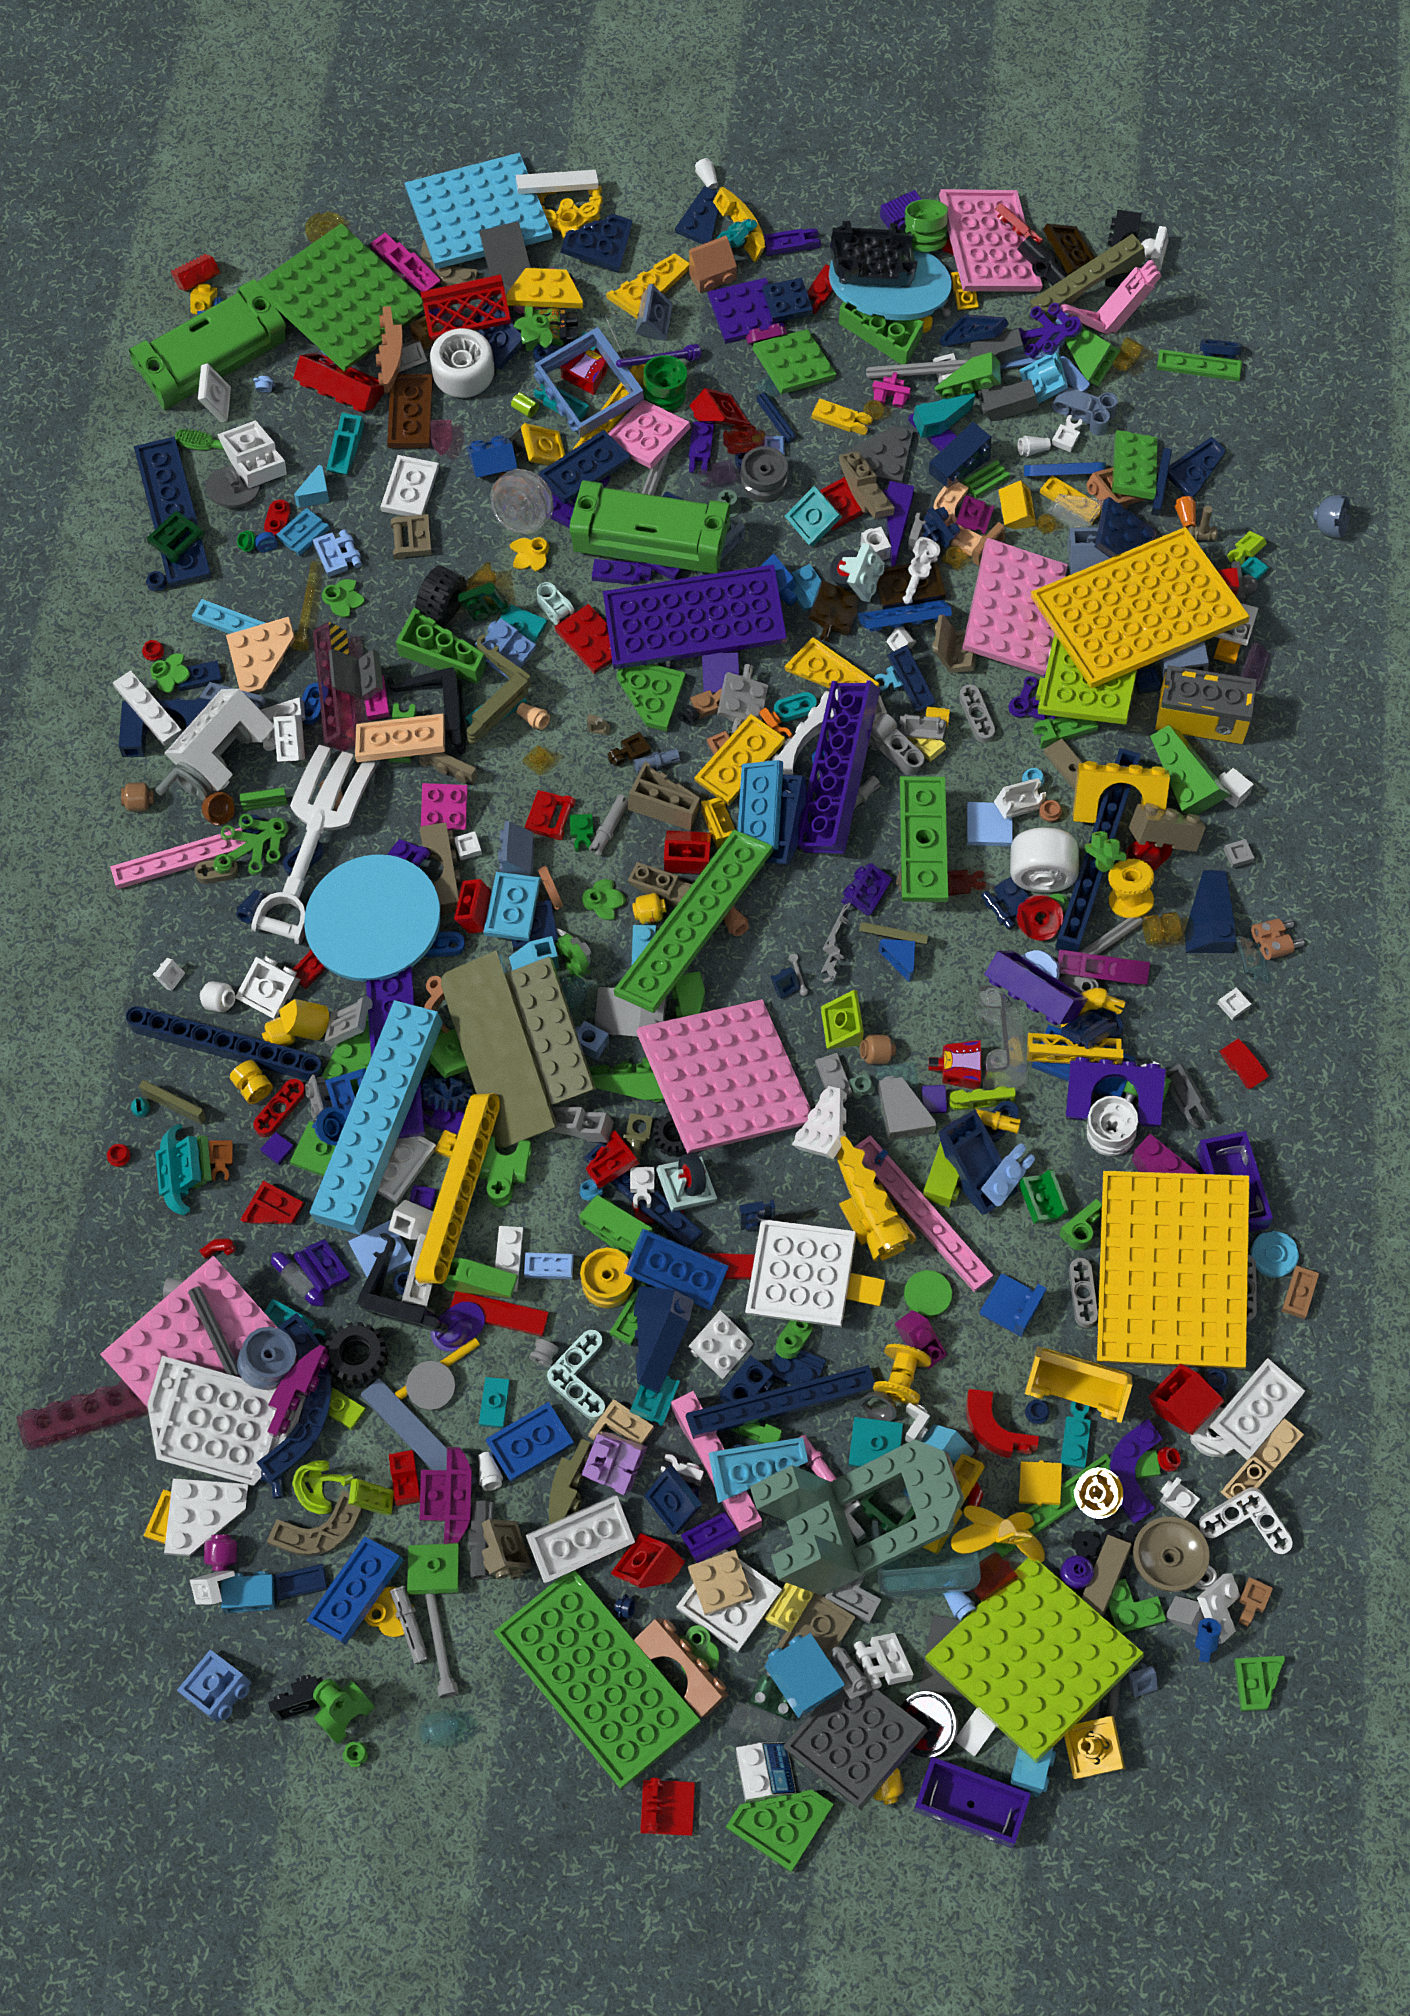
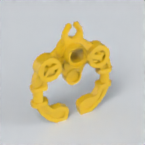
(571, 217)

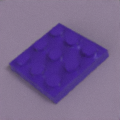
(740, 309)

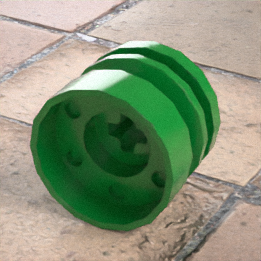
(665, 382)

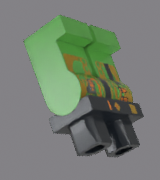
(559, 322)

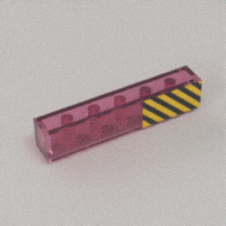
(336, 706)

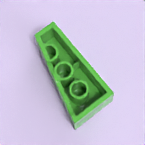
(891, 337)
(438, 648)
(1189, 775)

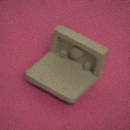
(949, 646)

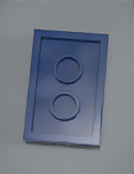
(529, 1442)

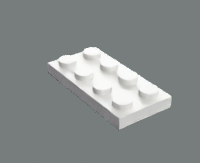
(1257, 1409)
(580, 1538)

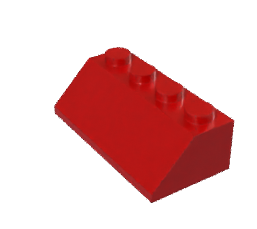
(347, 386)

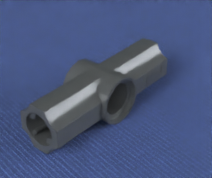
(480, 1512)

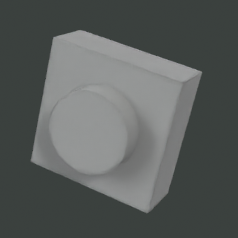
(1238, 853)

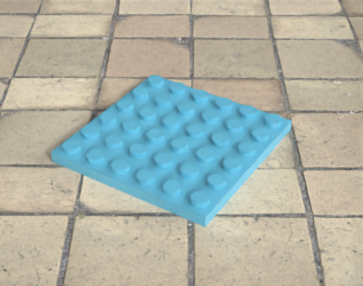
(473, 198)

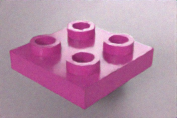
(444, 804)

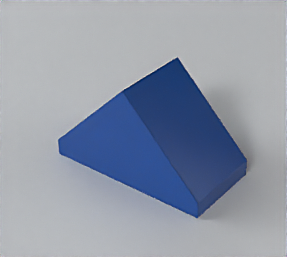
(900, 955)

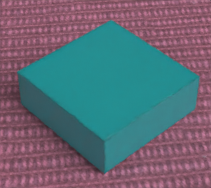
(1254, 567)

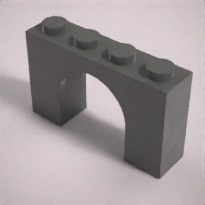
(1011, 399)

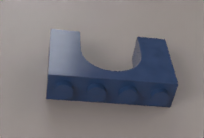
(134, 730)

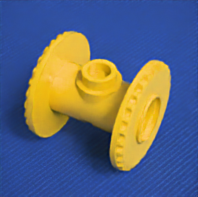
(1131, 888)
(902, 1373)

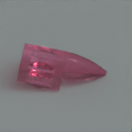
(441, 435)

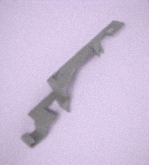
(832, 949)

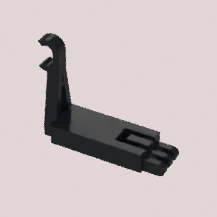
(452, 697)
(373, 1303)

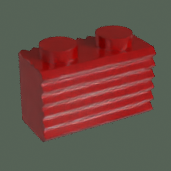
(195, 272)
(473, 906)

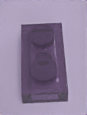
(1256, 663)

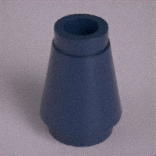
(248, 907)

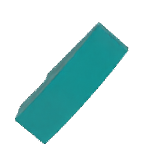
(345, 443)

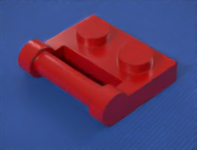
(543, 812)

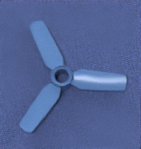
(1072, 374)

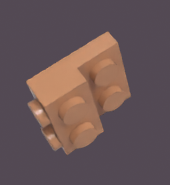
(1101, 487)

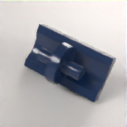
(937, 529)

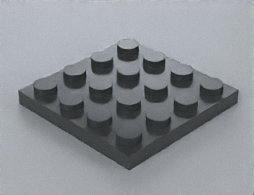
(855, 1743)

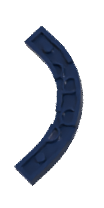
(315, 1408)

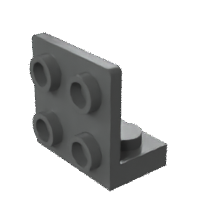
(356, 676)

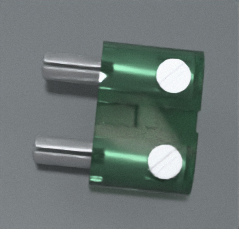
(769, 1697)

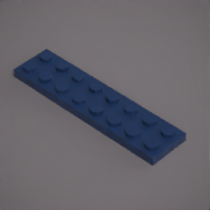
(166, 493)

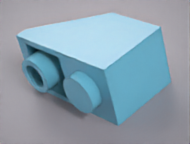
(534, 952)

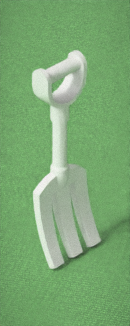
(318, 818)

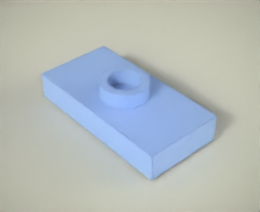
(548, 1266)

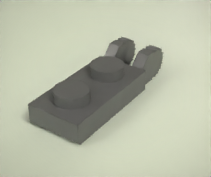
(1187, 1095)

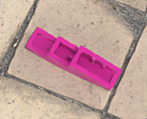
(404, 262)

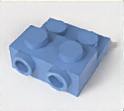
(510, 642)
(215, 1687)

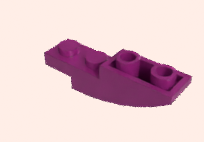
(1103, 967)
(299, 1380)

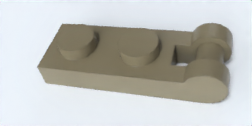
(450, 765)

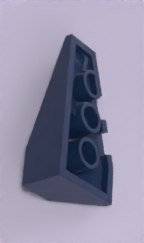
(1211, 917)

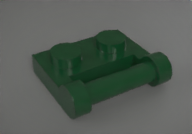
(170, 532)
(478, 605)

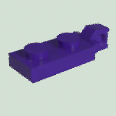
(620, 572)

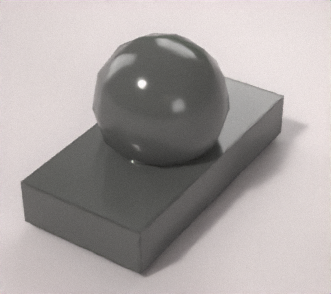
(1247, 583)

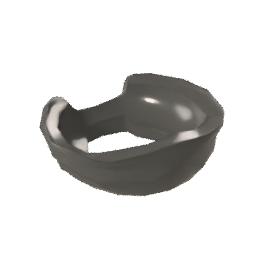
(884, 1414)

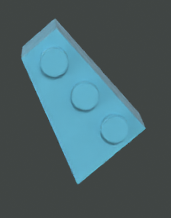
(1030, 1775)

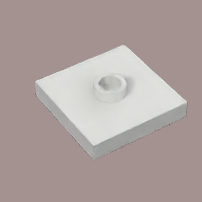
(214, 392)

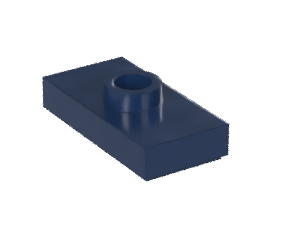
(201, 676)

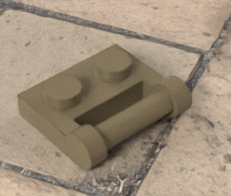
(418, 536)

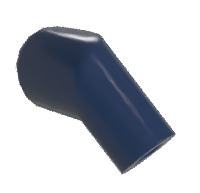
(277, 1486)

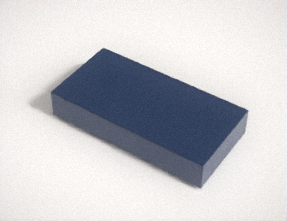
(300, 1582)

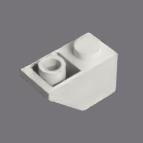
(410, 1220)

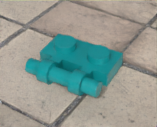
(738, 231)

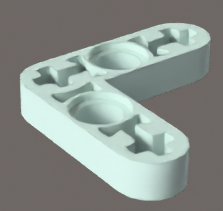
(570, 1372)

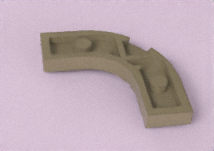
(448, 275)
(319, 1539)

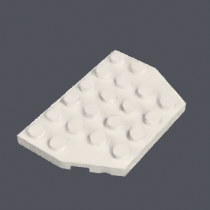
(212, 1421)

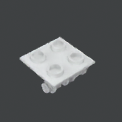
(720, 1344)

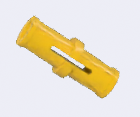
(999, 1121)

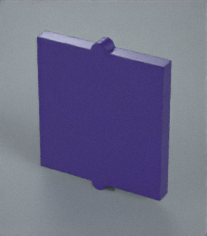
(715, 668)

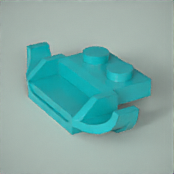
(177, 1168)

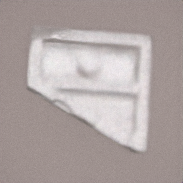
(1075, 510)

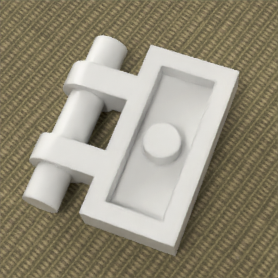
(890, 1657)

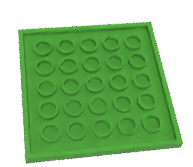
(337, 294)

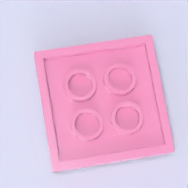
(649, 433)

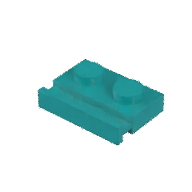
(654, 1405)

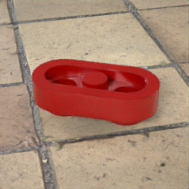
(277, 517)

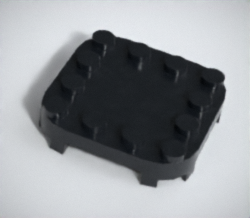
(873, 255)

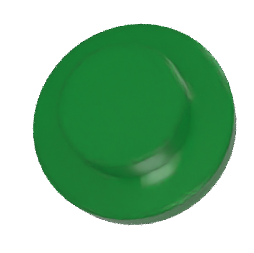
(246, 541)

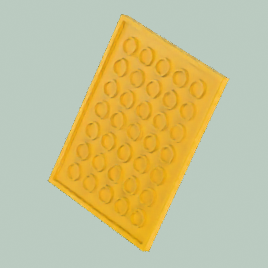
(1139, 607)

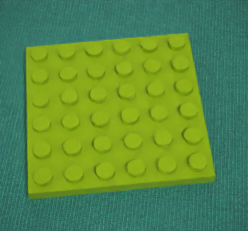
(1034, 1658)

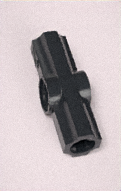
(1043, 263)

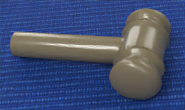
(1204, 532)

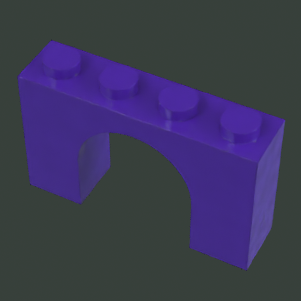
(1146, 1080)

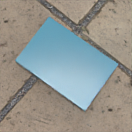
(512, 906)

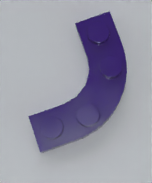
(1123, 1464)

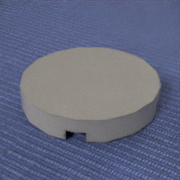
(430, 1385)

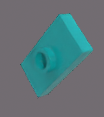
(494, 1402)

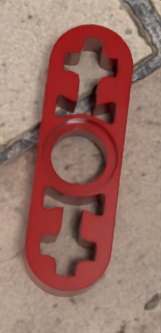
(263, 1116)

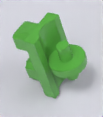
(1104, 851)

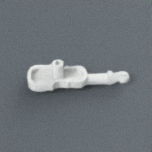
(925, 553)

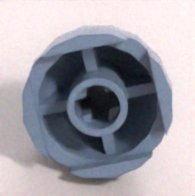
(1333, 512)

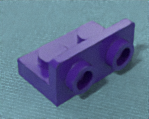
(866, 888)

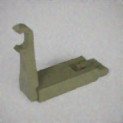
(504, 699)

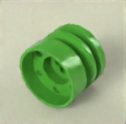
(927, 224)

